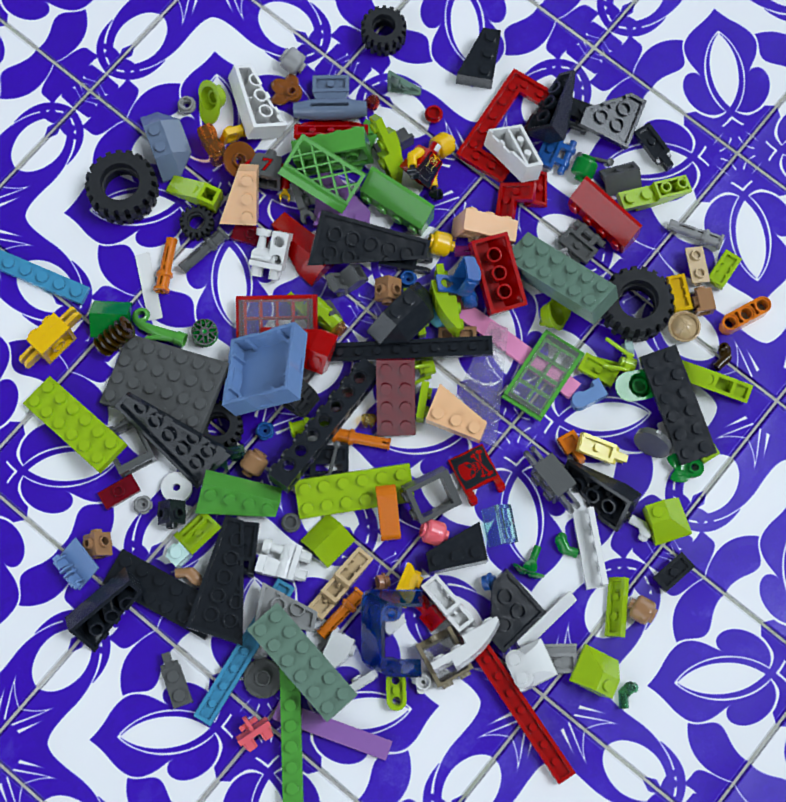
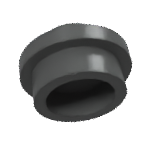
(290, 522)

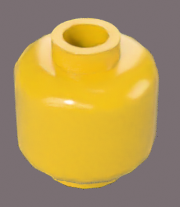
(447, 144)
(441, 243)

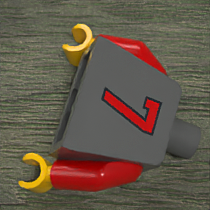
(269, 167)

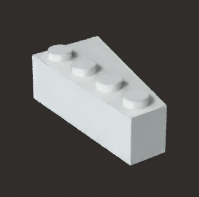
(254, 105)

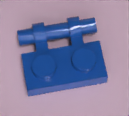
(549, 155)

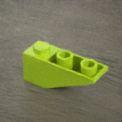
(196, 192)

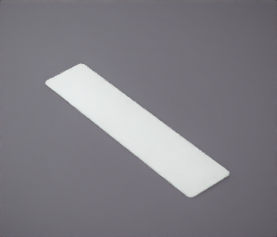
(147, 282)
(548, 619)

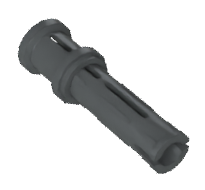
(211, 244)

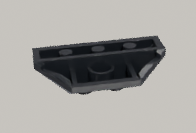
(403, 317)

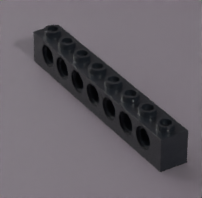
(287, 479)

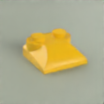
(410, 579)

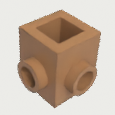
(387, 289)
(98, 544)

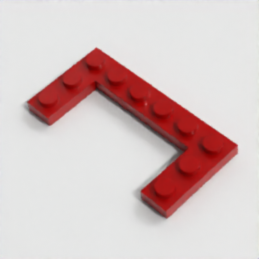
(472, 148)

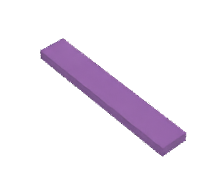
(342, 733)

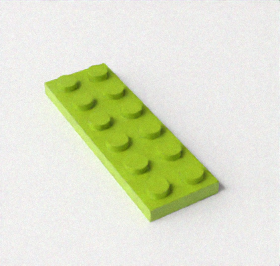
(75, 424)
(348, 490)

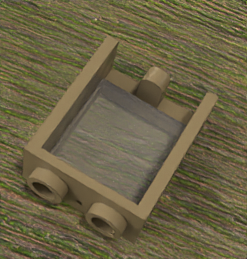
(441, 644)

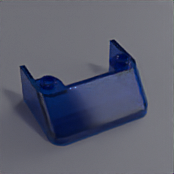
(376, 609)

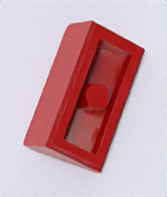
(541, 192)

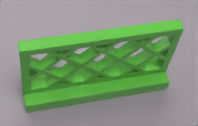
(312, 186)

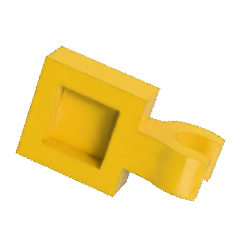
(232, 134)

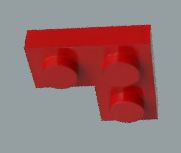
(511, 193)

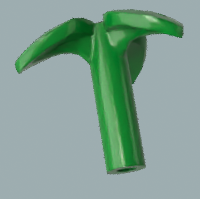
(530, 565)

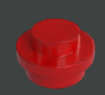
(433, 114)

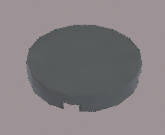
(652, 443)
(262, 678)

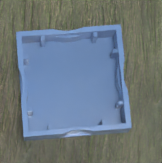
(265, 369)

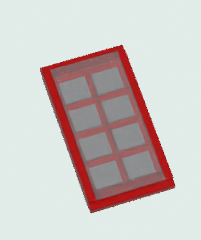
(274, 311)

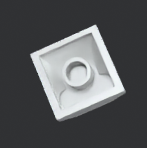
(530, 665)

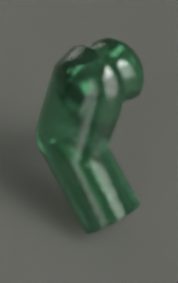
(625, 692)

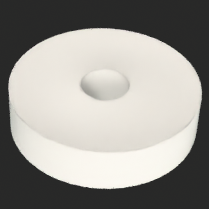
(173, 479)

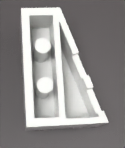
(515, 151)

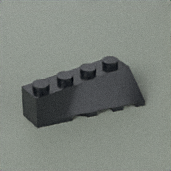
(103, 609)

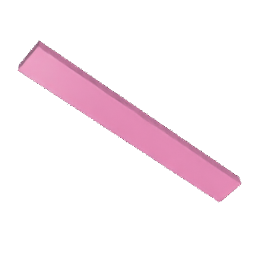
(515, 347)

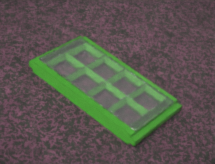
(543, 375)

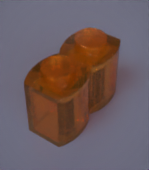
(210, 142)

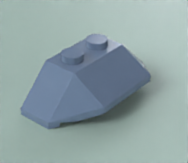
(167, 144)

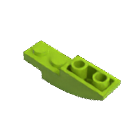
(391, 154)
(654, 194)
(446, 304)
(718, 382)

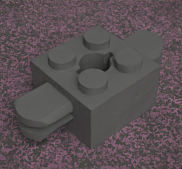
(552, 478)

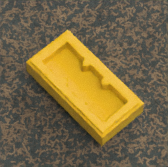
(681, 292)

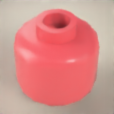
(433, 532)

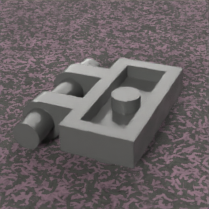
(579, 246)

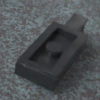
(654, 146)

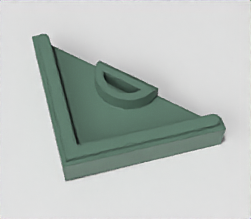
(400, 85)

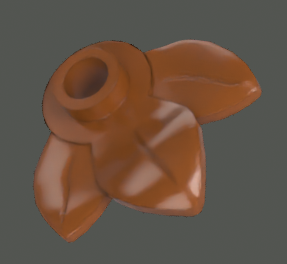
(283, 90)

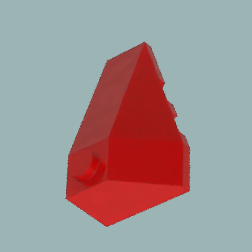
(318, 349)

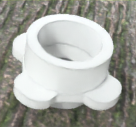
(421, 688)

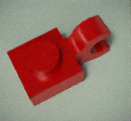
(431, 615)

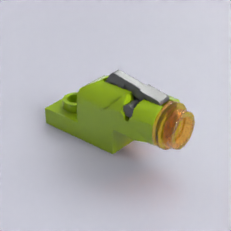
(329, 317)

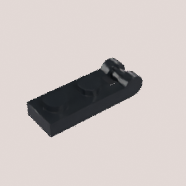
(250, 546)

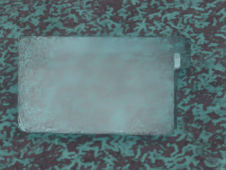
(499, 525)

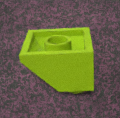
(666, 520)
(596, 672)

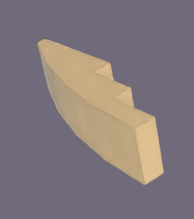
(340, 583)

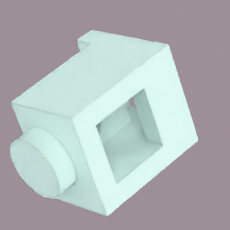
(178, 555)

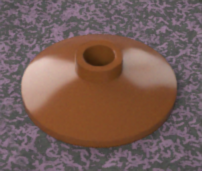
(237, 150)

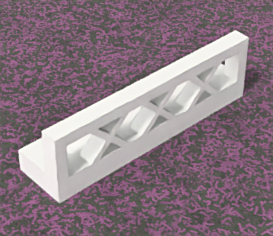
(590, 549)

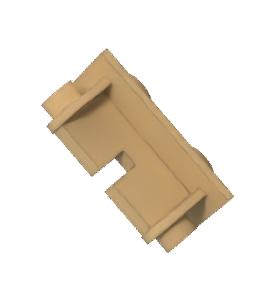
(697, 265)

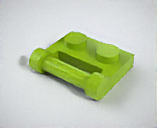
(197, 532)

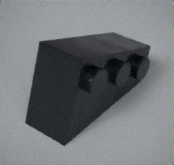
(458, 552)

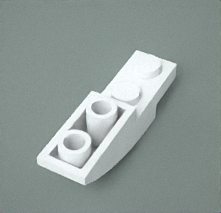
(475, 642)

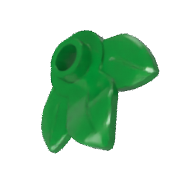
(684, 472)

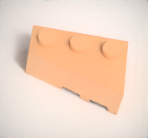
(243, 200)
(479, 224)
(454, 416)

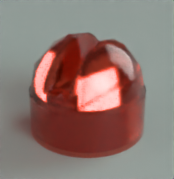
(373, 102)

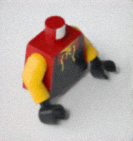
(423, 167)

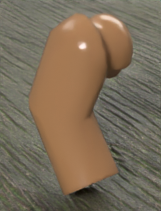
(190, 573)

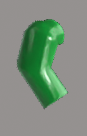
(563, 545)

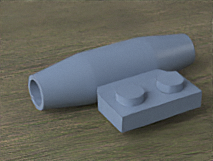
(330, 101)

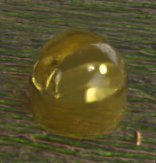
(368, 419)

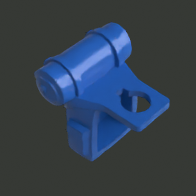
(464, 281)

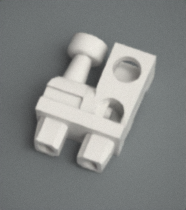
(273, 257)
(288, 564)

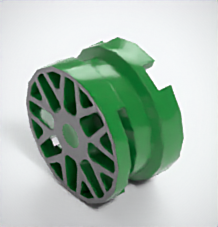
(204, 332)

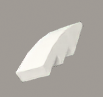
(448, 604)

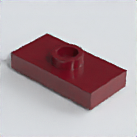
(247, 235)
(119, 492)

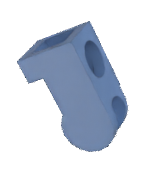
(589, 397)

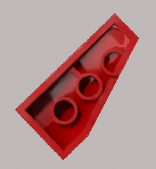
(300, 249)

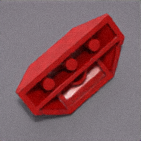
(324, 127)

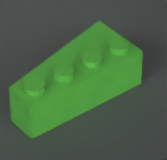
(237, 496)

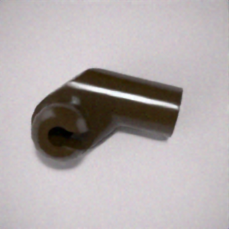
(724, 356)

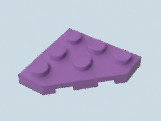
(354, 209)

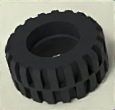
(111, 167)
(655, 289)

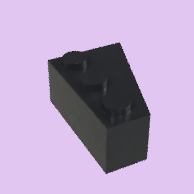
(481, 61)

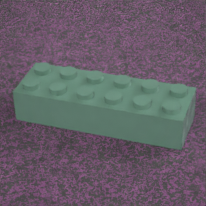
(563, 278)
(302, 662)

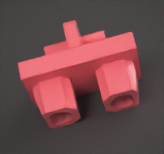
(261, 727)

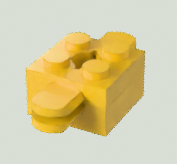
(50, 338)

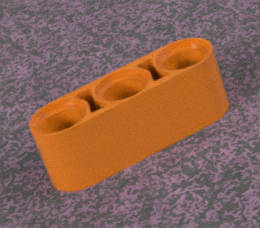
(750, 309)
(388, 512)

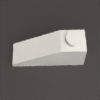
(339, 649)

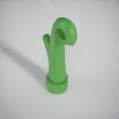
(158, 333)

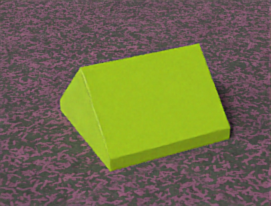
(328, 540)

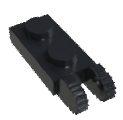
(408, 265)

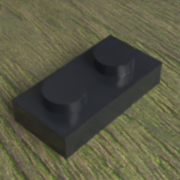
(673, 572)

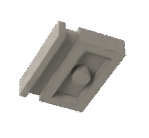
(563, 657)

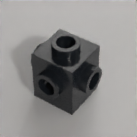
(171, 513)

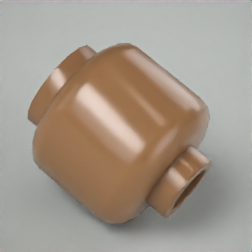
(253, 463)
(642, 610)

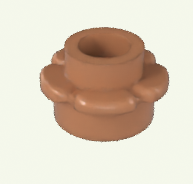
(382, 581)

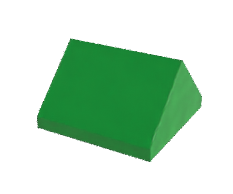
(105, 314)

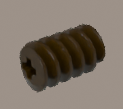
(114, 336)

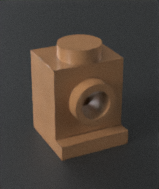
(703, 301)

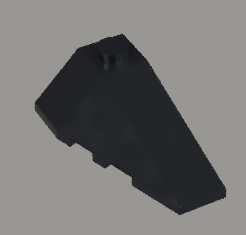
(554, 115)
(609, 497)

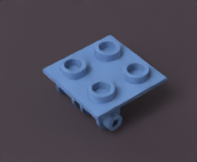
(76, 564)

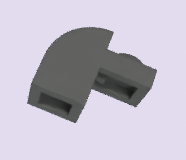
(347, 280)

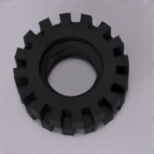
(196, 212)

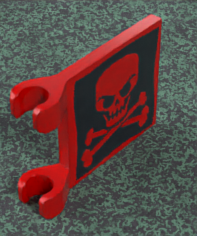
(475, 470)

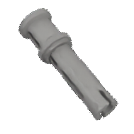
(703, 236)

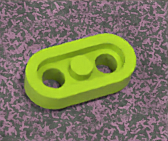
(396, 690)

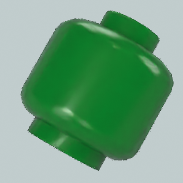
(584, 166)

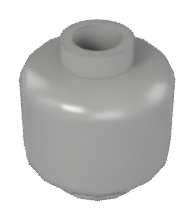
(292, 60)

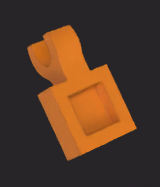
(568, 443)

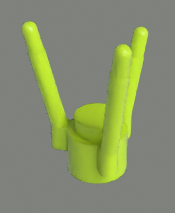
(624, 364)
(425, 368)

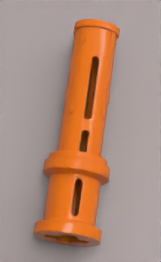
(164, 273)
(351, 437)
(348, 606)

